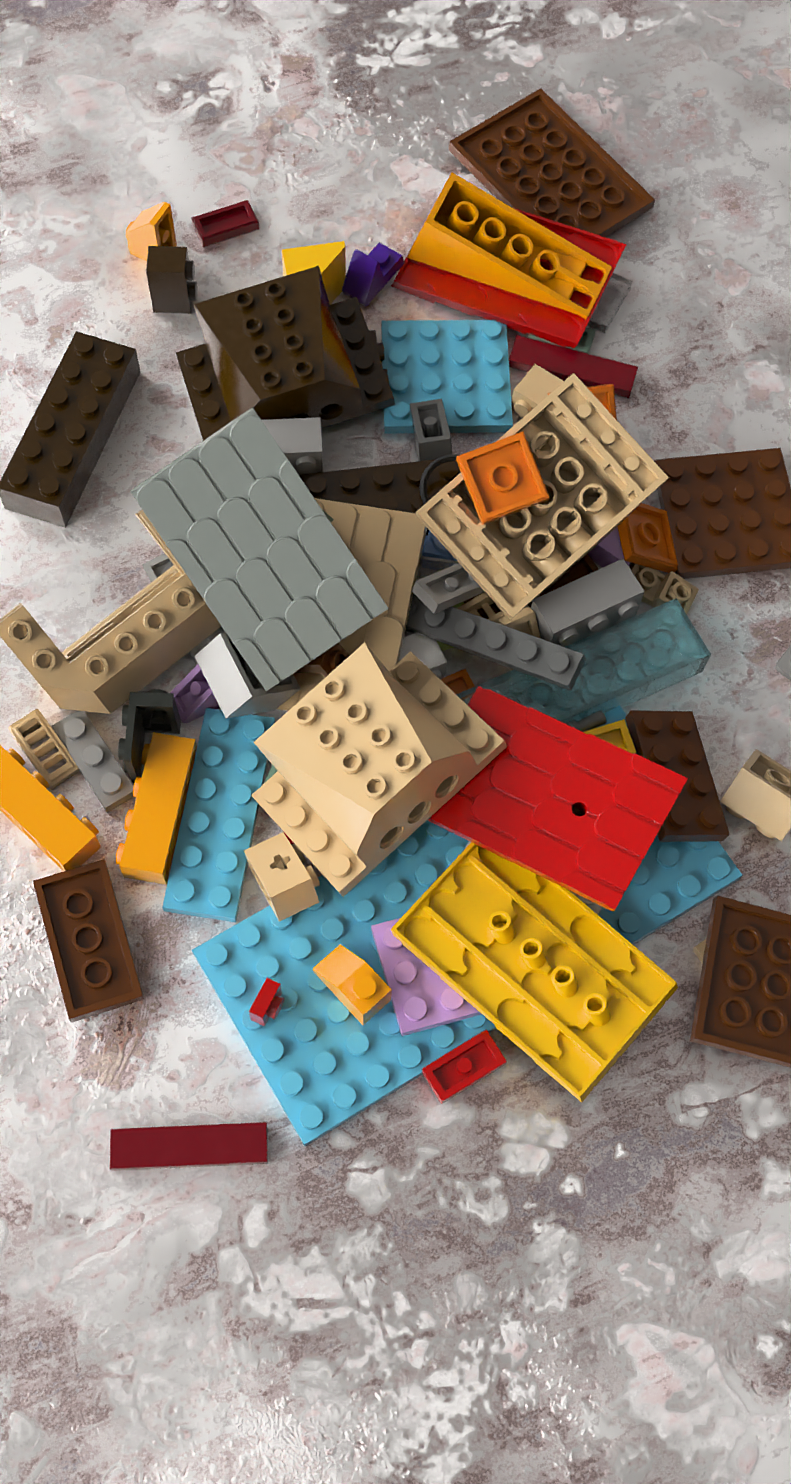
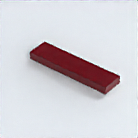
(564, 362)
(188, 1146)

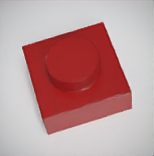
(267, 1003)

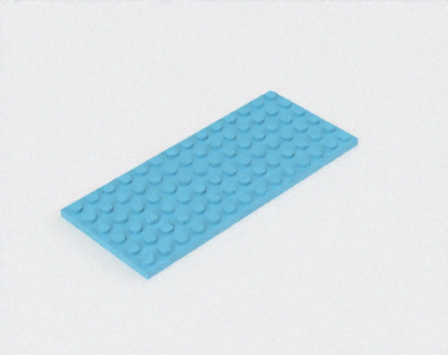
(315, 1049)

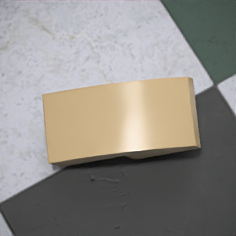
(664, 588)

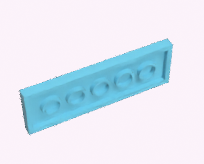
(218, 818)

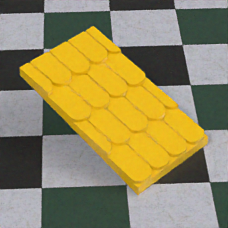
(536, 965)

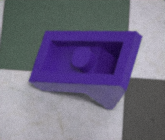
(371, 272)

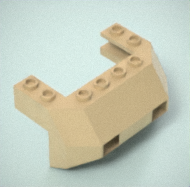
(122, 649)

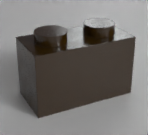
(171, 279)

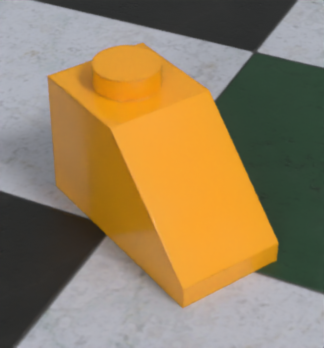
(151, 228)
(353, 983)

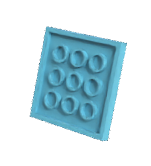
(451, 362)

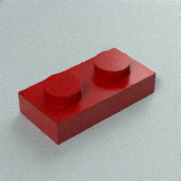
(463, 1066)

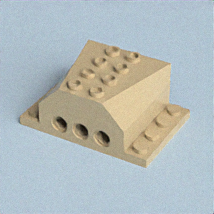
(593, 485)
(369, 762)

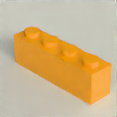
(157, 809)
(42, 816)

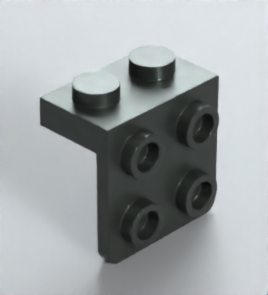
(146, 713)

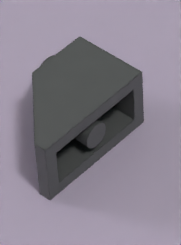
(430, 430)

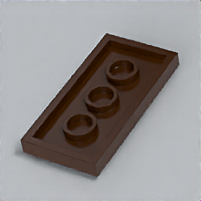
(675, 743)
(88, 941)

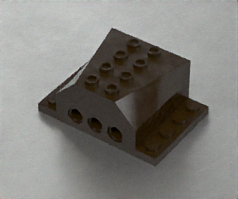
(283, 356)

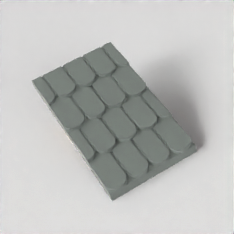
(259, 549)

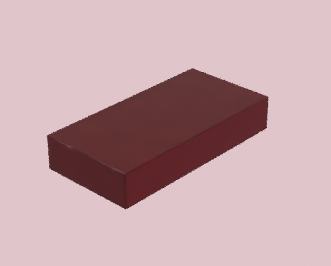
(225, 223)

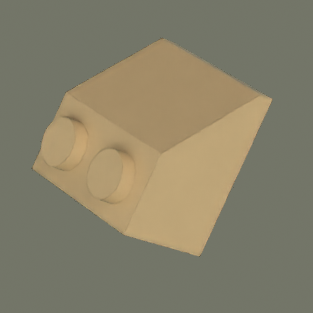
(762, 795)

